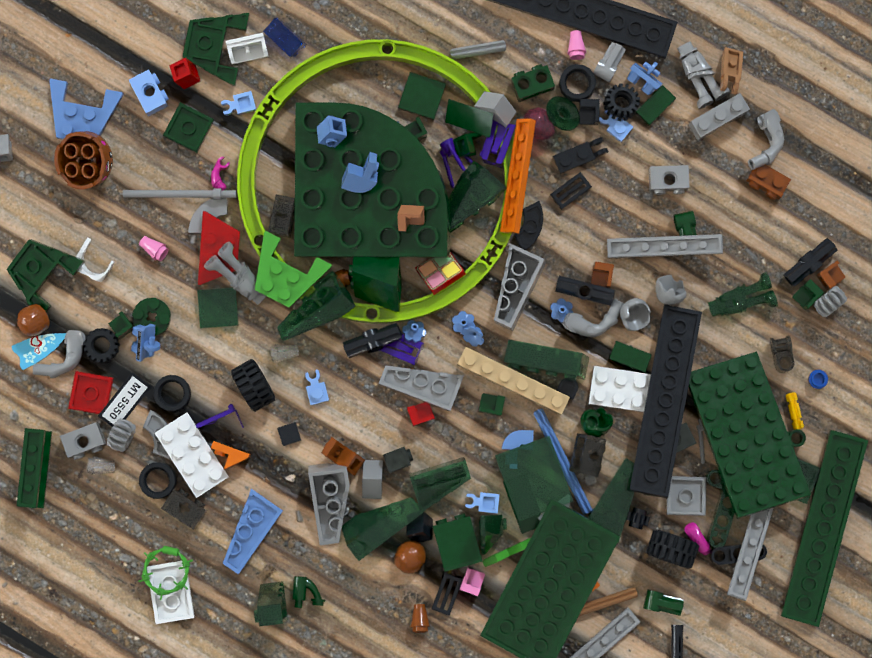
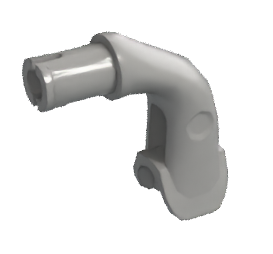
(771, 125)
(575, 323)
(74, 340)

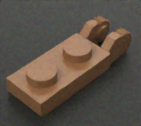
(731, 69)

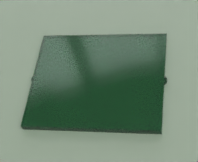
(533, 477)

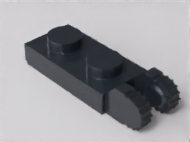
(578, 155)

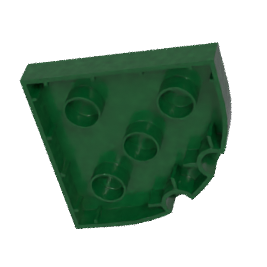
(365, 223)

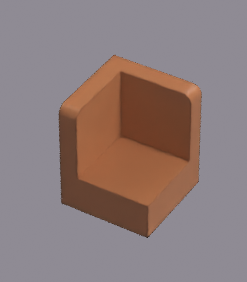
(410, 215)

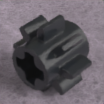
(637, 518)

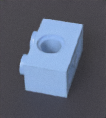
(152, 103)

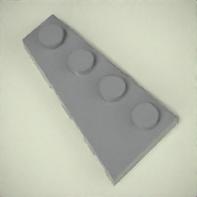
(430, 387)

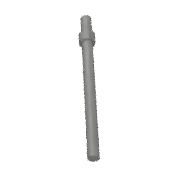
(216, 194)

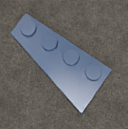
(252, 528)

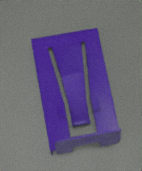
(501, 131)
(401, 355)
(231, 409)

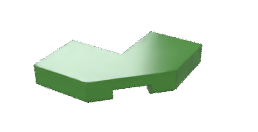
(506, 553)

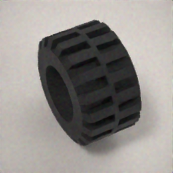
(253, 385)
(672, 549)

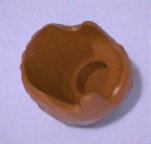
(33, 320)
(410, 557)

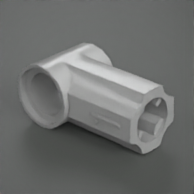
(608, 65)

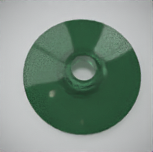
(563, 113)

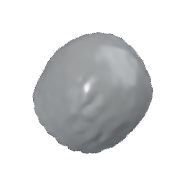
(670, 291)
(635, 314)

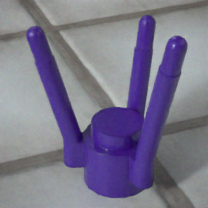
(448, 149)

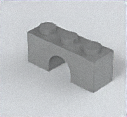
(719, 116)

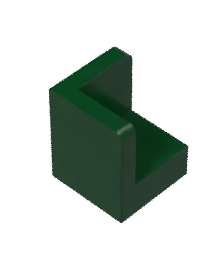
(417, 129)
(464, 144)
(807, 294)
(121, 325)
(491, 404)

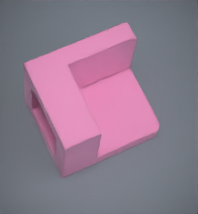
(472, 581)

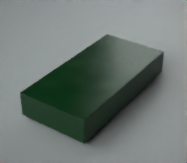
(655, 105)
(630, 356)

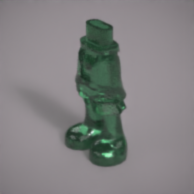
(735, 299)

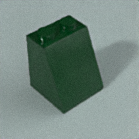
(377, 280)
(457, 542)

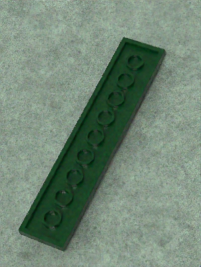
(824, 528)

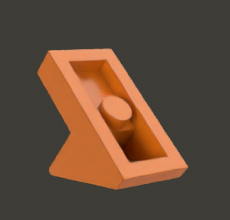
(235, 456)

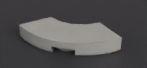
(214, 207)
(152, 424)

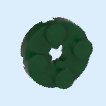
(156, 306)

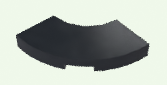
(531, 226)

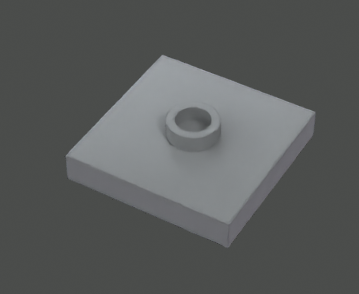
(687, 496)

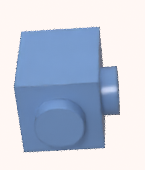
(331, 131)

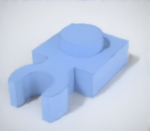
(242, 103)
(616, 128)
(316, 391)
(487, 502)

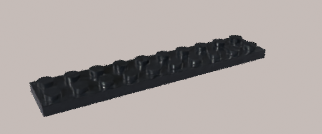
(605, 20)
(665, 401)

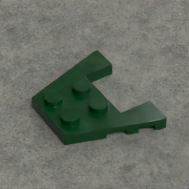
(206, 42)
(35, 265)

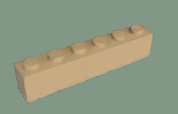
(513, 381)

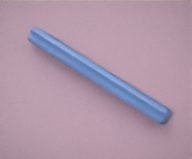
(564, 463)

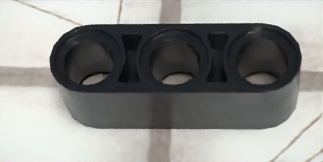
(728, 557)

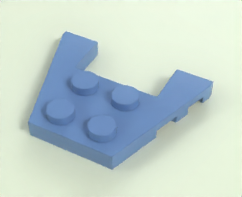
(77, 117)

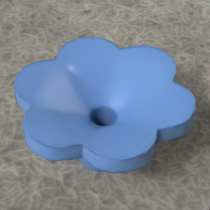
(556, 309)
(462, 316)
(414, 331)
(473, 335)

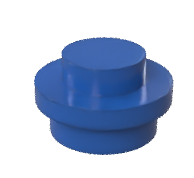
(818, 379)

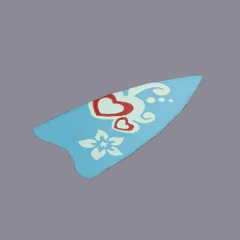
(37, 348)

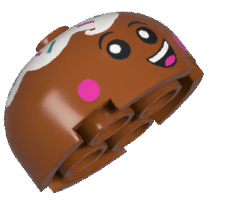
(83, 159)

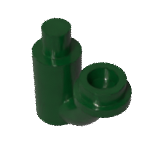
(299, 592)

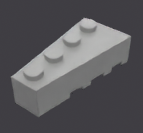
(518, 282)

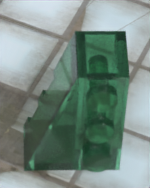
(437, 481)

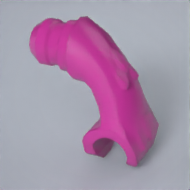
(215, 175)
(694, 533)

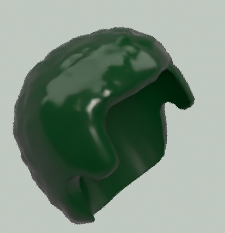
(596, 422)

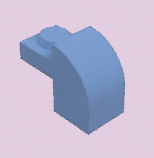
(359, 178)
(517, 438)

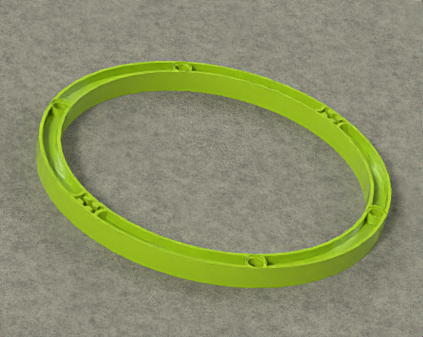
(313, 68)

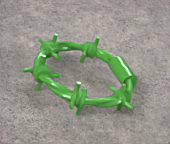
(171, 551)

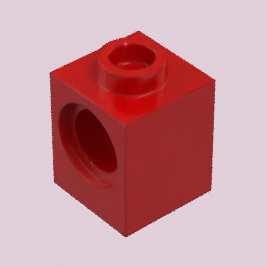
(184, 73)

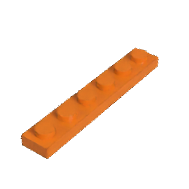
(517, 176)

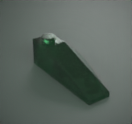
(472, 192)
(324, 304)
(374, 527)
(491, 530)

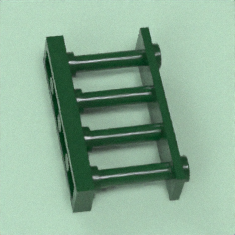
(34, 468)

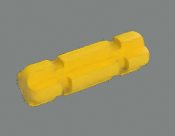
(794, 411)

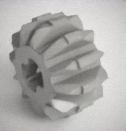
(830, 301)
(121, 435)

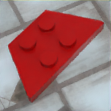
(213, 237)

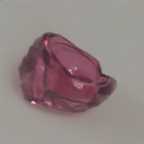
(543, 127)

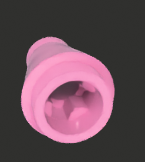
(576, 46)
(154, 248)

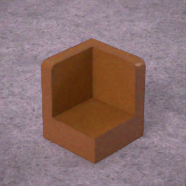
(602, 274)
(831, 275)

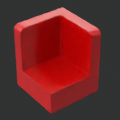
(420, 413)

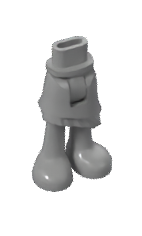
(697, 68)
(243, 281)

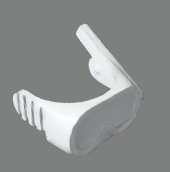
(97, 277)

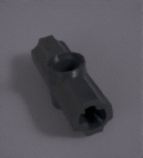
(810, 262)
(597, 293)
(372, 340)

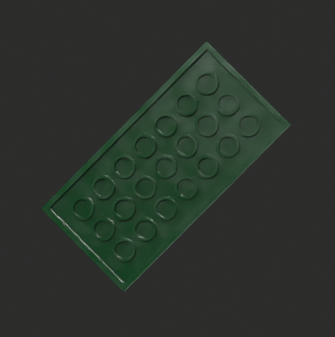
(747, 435)
(550, 584)

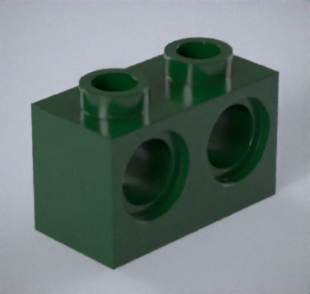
(535, 88)

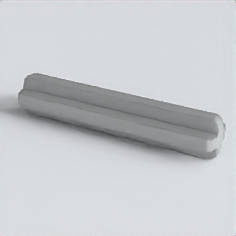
(479, 49)

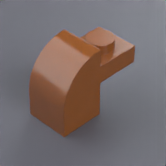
(342, 456)

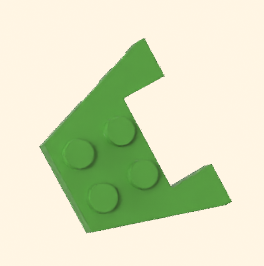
(281, 280)

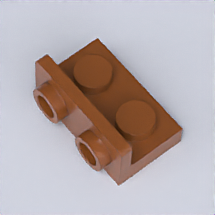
(769, 181)

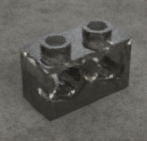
(282, 216)

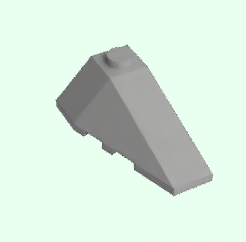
(329, 495)

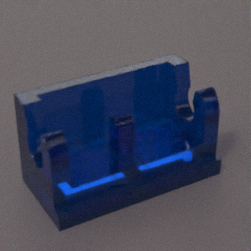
(284, 37)

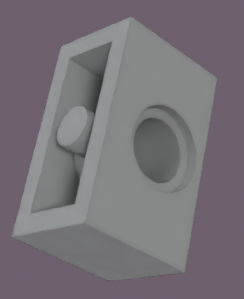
(679, 174)
(71, 441)

